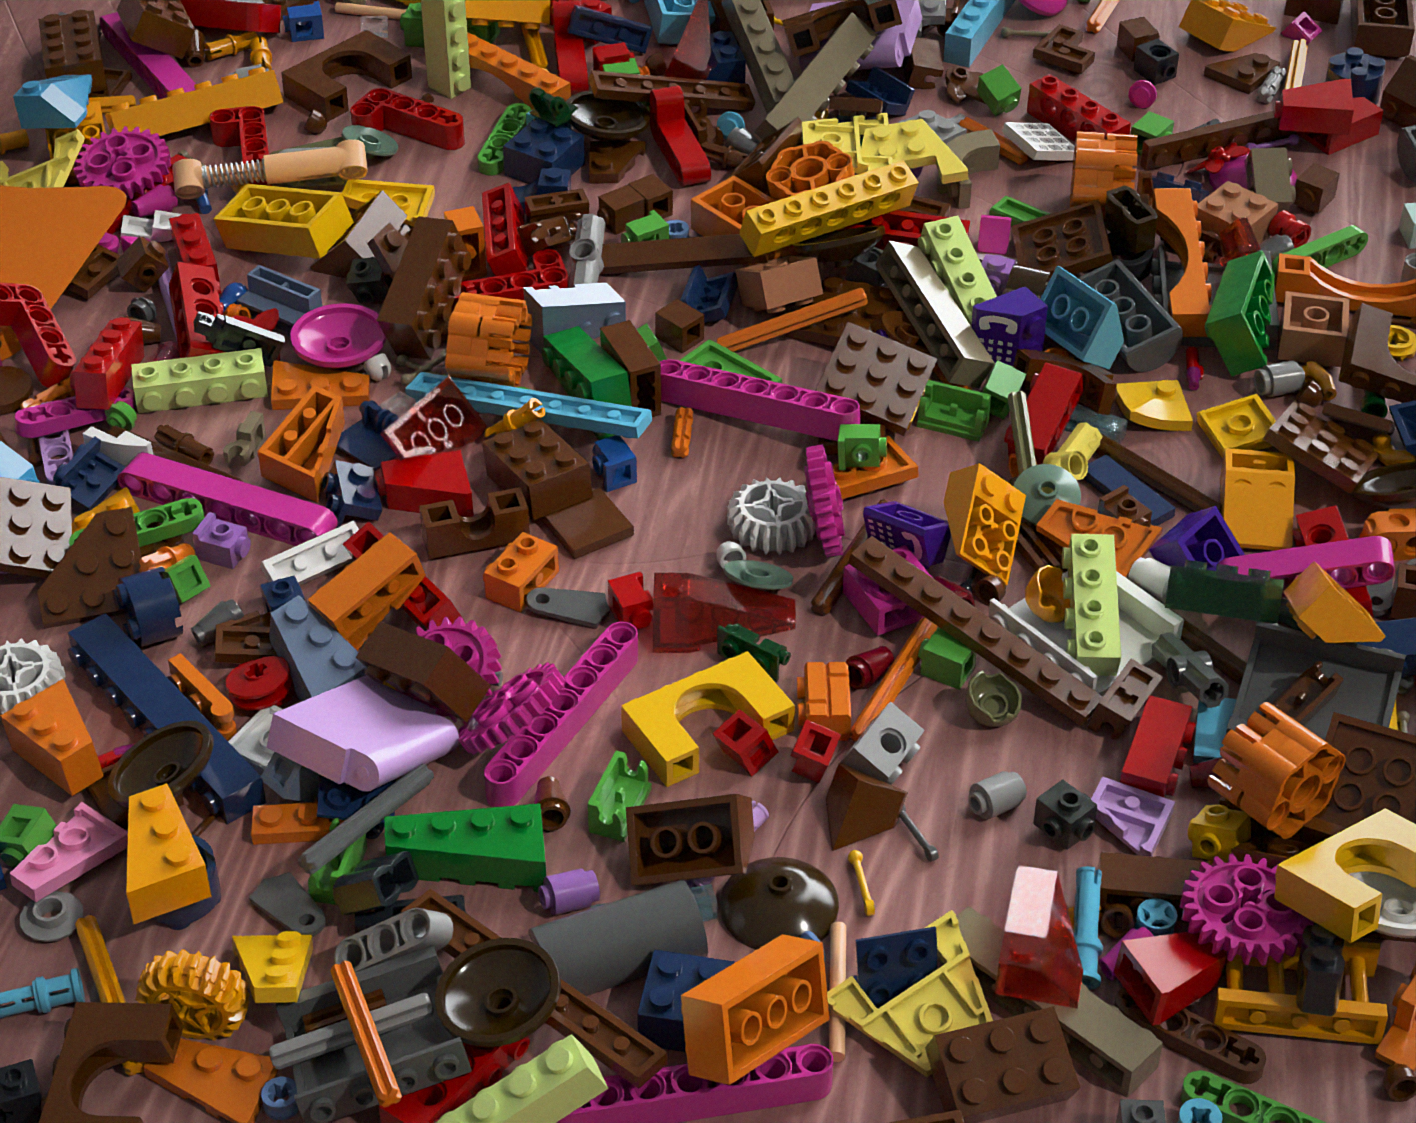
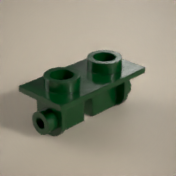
(550, 108)
(737, 640)

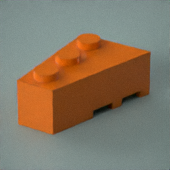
(304, 444)
(369, 589)
(54, 738)

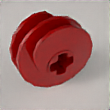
(260, 683)

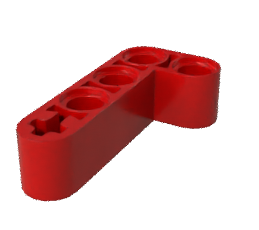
(234, 15)
(569, 48)
(409, 117)
(241, 128)
(676, 137)
(547, 271)
(37, 332)

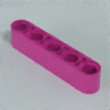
(1347, 561)

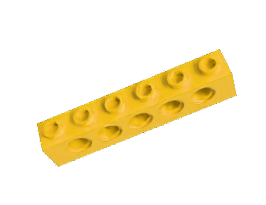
(828, 208)

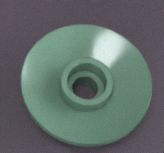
(375, 141)
(1046, 475)
(758, 575)

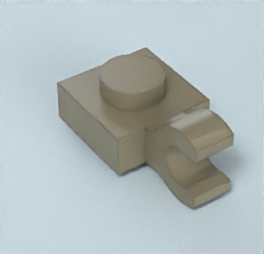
(249, 438)

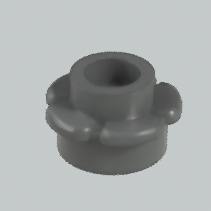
(142, 309)

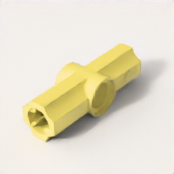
(1075, 452)

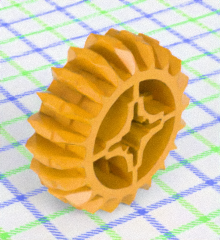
(201, 990)

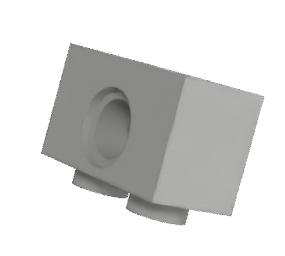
(885, 744)

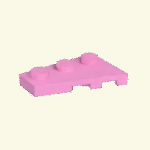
(71, 852)

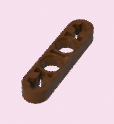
(1195, 1027)

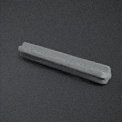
(341, 1034)

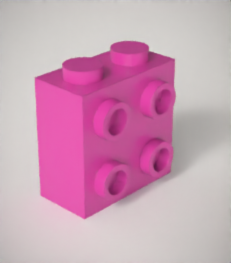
(877, 605)

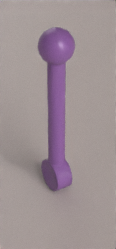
(1292, 140)

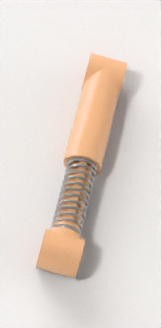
(344, 160)

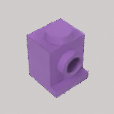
(998, 271)
(220, 542)

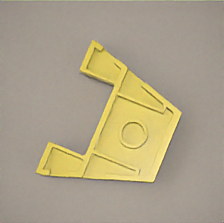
(847, 138)
(915, 145)
(50, 173)
(935, 1005)

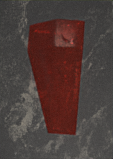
(694, 47)
(434, 423)
(693, 606)
(1038, 943)

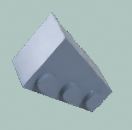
(583, 306)
(313, 649)

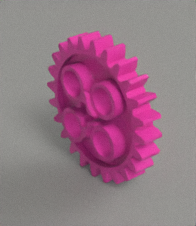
(123, 161)
(824, 500)
(470, 644)
(511, 708)
(1237, 910)

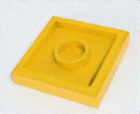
(1237, 424)

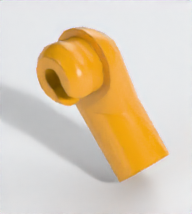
(1322, 377)
(1387, 453)

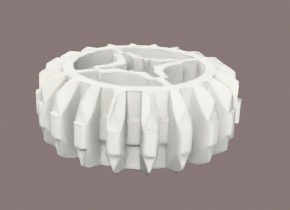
(770, 516)
(26, 672)

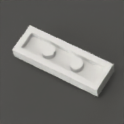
(312, 557)

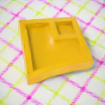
(1155, 404)

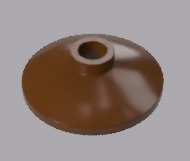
(902, 331)

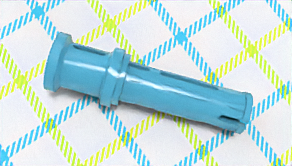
(1086, 923)
(43, 996)

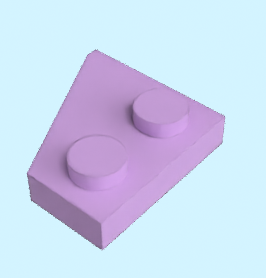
(1132, 814)

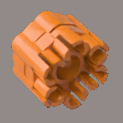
(1101, 166)
(807, 168)
(482, 339)
(1280, 776)

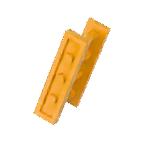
(1279, 1013)

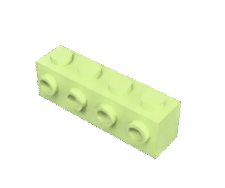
(446, 46)
(956, 263)
(199, 380)
(1093, 602)
(537, 1090)

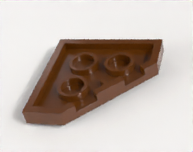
(90, 570)

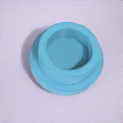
(729, 121)

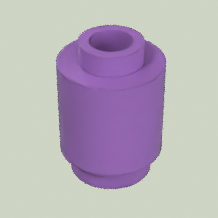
(569, 891)

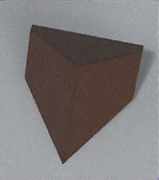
(860, 806)

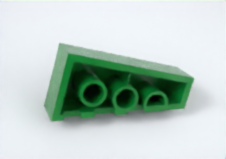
(1242, 312)
(585, 369)
(473, 845)

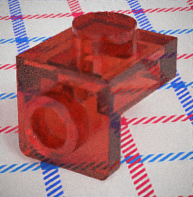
(1238, 240)

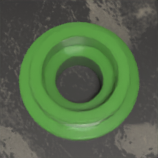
(121, 415)

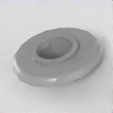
(51, 928)

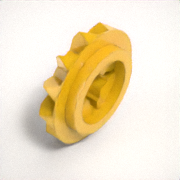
(1405, 343)

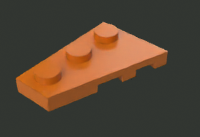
(294, 380)
(893, 470)
(1130, 539)
(216, 1077)

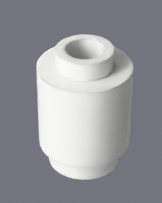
(1151, 577)

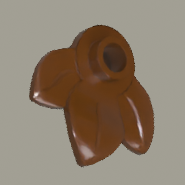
(962, 84)

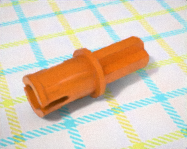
(165, 557)

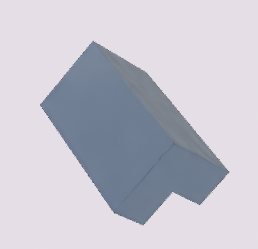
(274, 290)

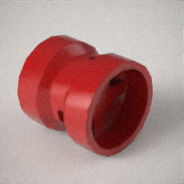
(1287, 224)

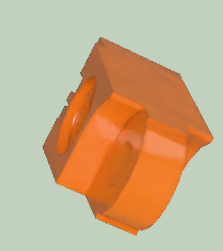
(1397, 527)

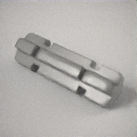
(1271, 85)

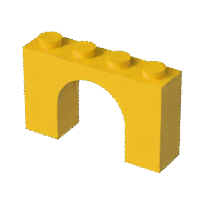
(732, 685)
(1319, 878)

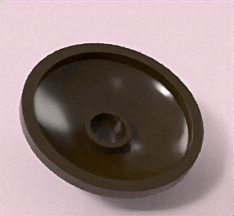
(608, 119)
(841, 245)
(1389, 486)
(166, 756)
(778, 899)
(494, 977)

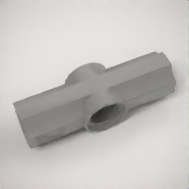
(587, 250)

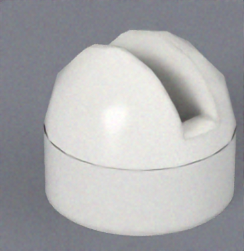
(378, 367)
(731, 551)

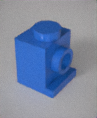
(304, 22)
(614, 462)

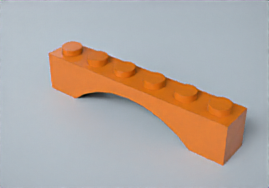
(514, 71)
(1178, 227)
(1306, 276)

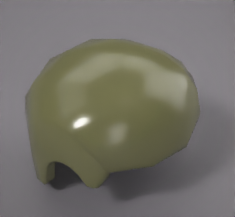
(993, 699)

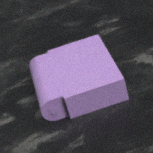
(889, 44)
(361, 734)

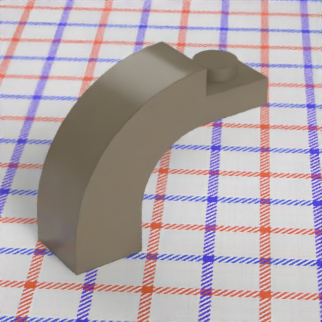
(979, 153)

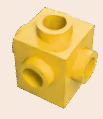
(1218, 831)

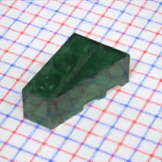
(1224, 592)

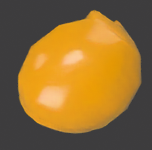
(1045, 594)

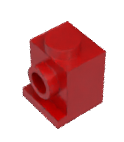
(610, 54)
(629, 600)
(745, 742)
(814, 750)

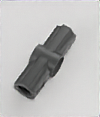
(1190, 670)

